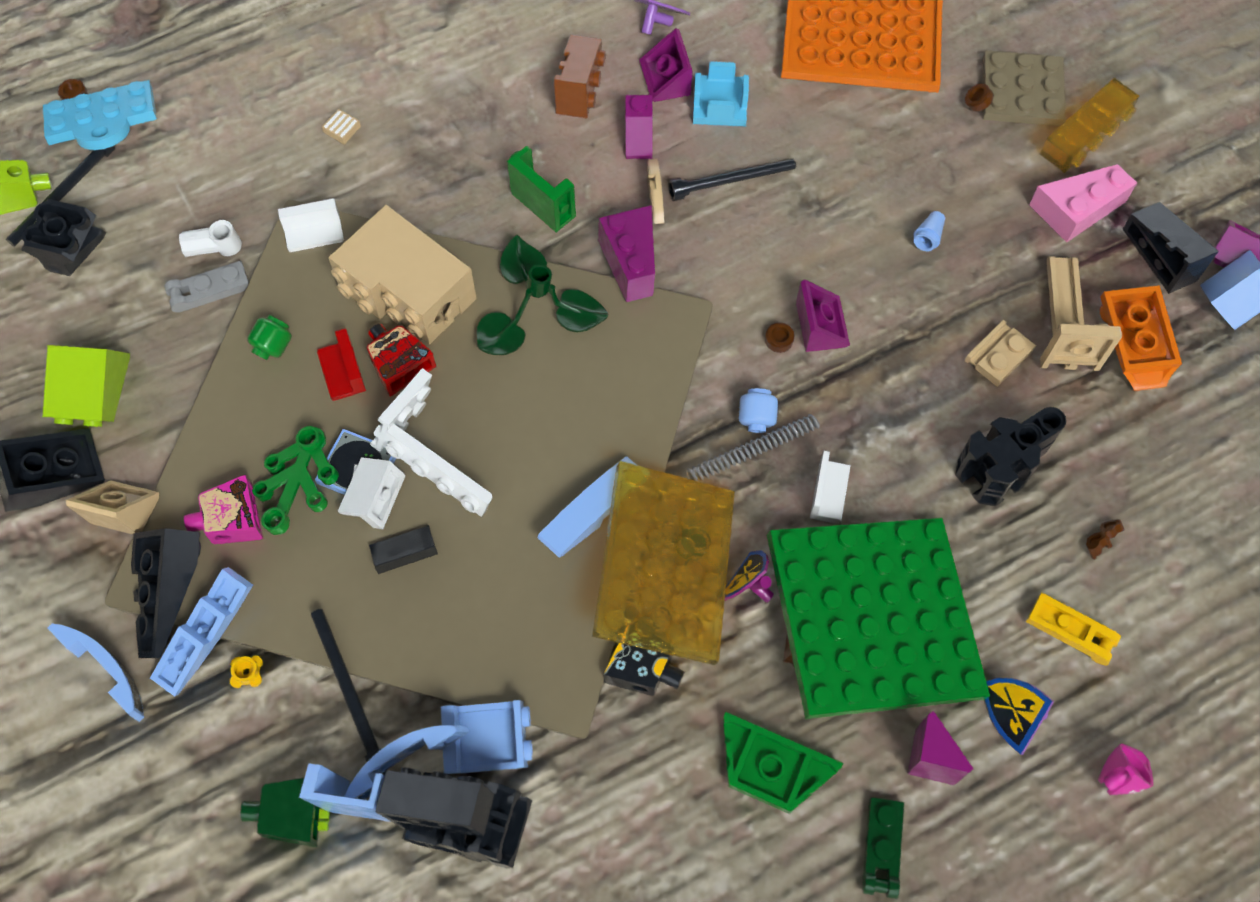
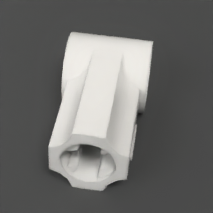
(217, 238)

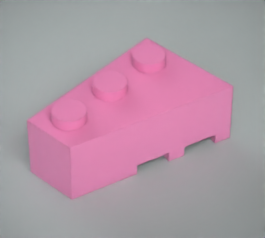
(1082, 200)

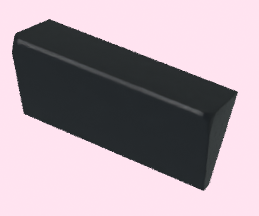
(403, 549)

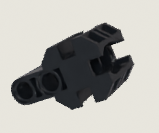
(1008, 453)
(501, 836)

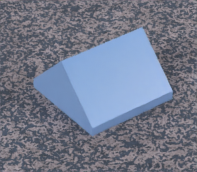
(1236, 290)

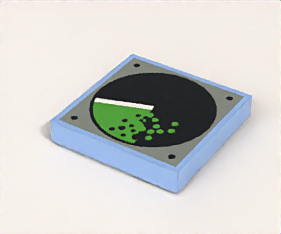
(346, 457)

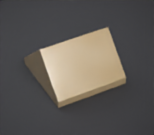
(115, 506)

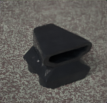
(61, 236)

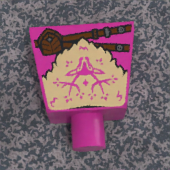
(227, 513)

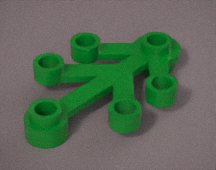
(293, 477)

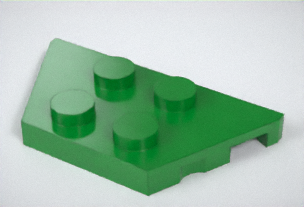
(772, 765)

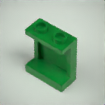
(549, 203)

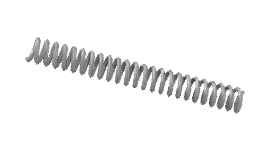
(790, 435)

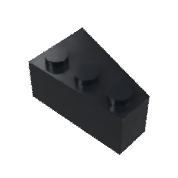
(1169, 246)
(435, 802)

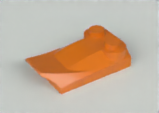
(1147, 344)

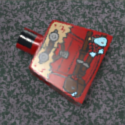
(397, 357)

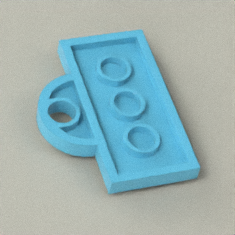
(99, 114)

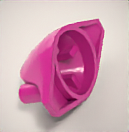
(1126, 771)

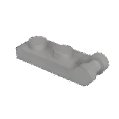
(207, 287)

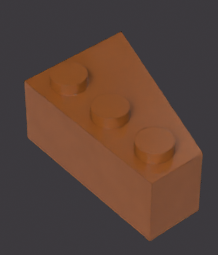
(579, 76)

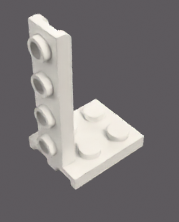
(422, 460)

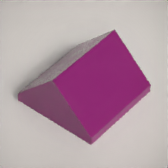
(667, 68)
(821, 318)
(937, 754)

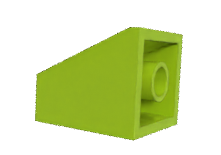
(83, 384)

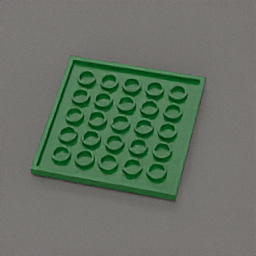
(875, 617)

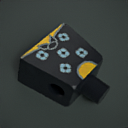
(641, 670)

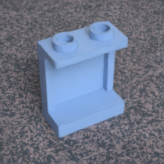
(494, 737)

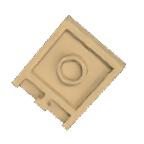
(1072, 340)

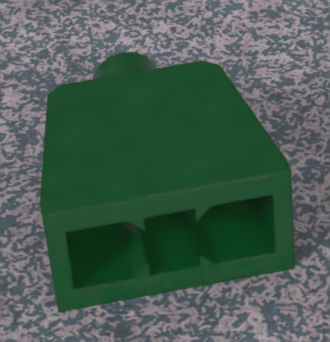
(283, 814)

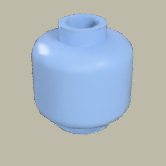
(758, 410)

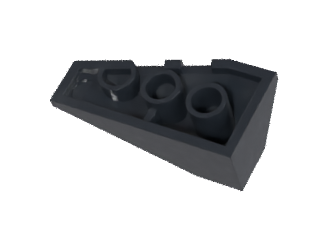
(164, 567)

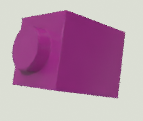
(639, 126)

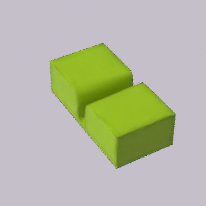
(323, 823)

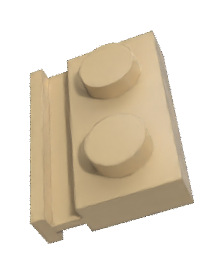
(1000, 353)

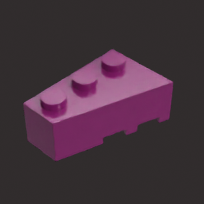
(629, 250)

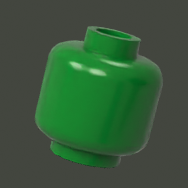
(269, 337)

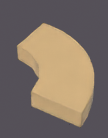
(655, 191)

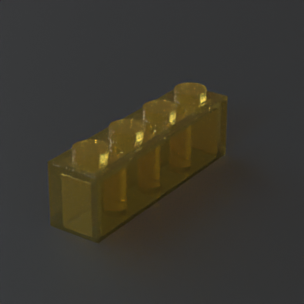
(1089, 126)

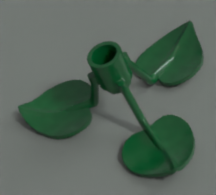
(521, 263)

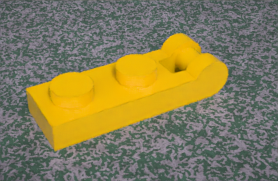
(1073, 628)

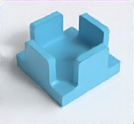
(721, 96)

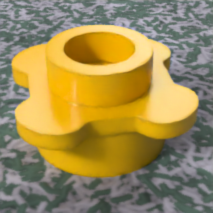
(240, 664)

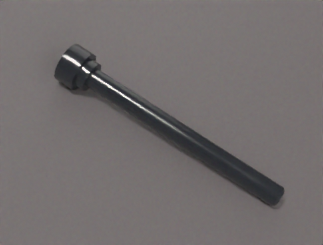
(680, 188)

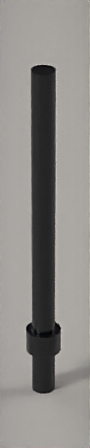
(59, 193)
(346, 685)

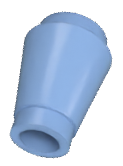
(929, 233)

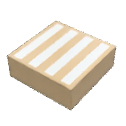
(341, 126)

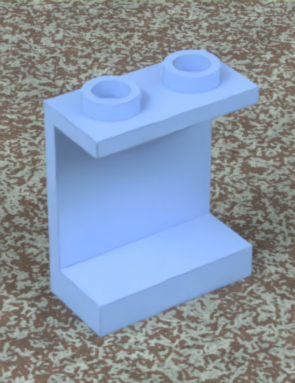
(328, 789)

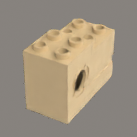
(403, 274)

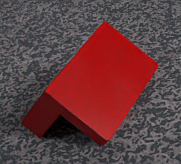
(341, 367)

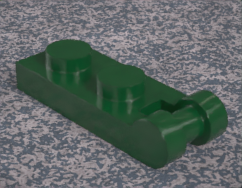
(883, 847)

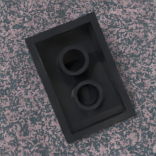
(47, 468)

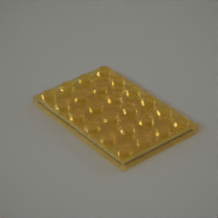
(665, 564)

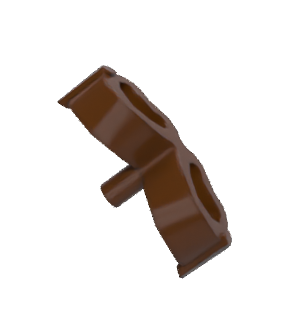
(1099, 540)

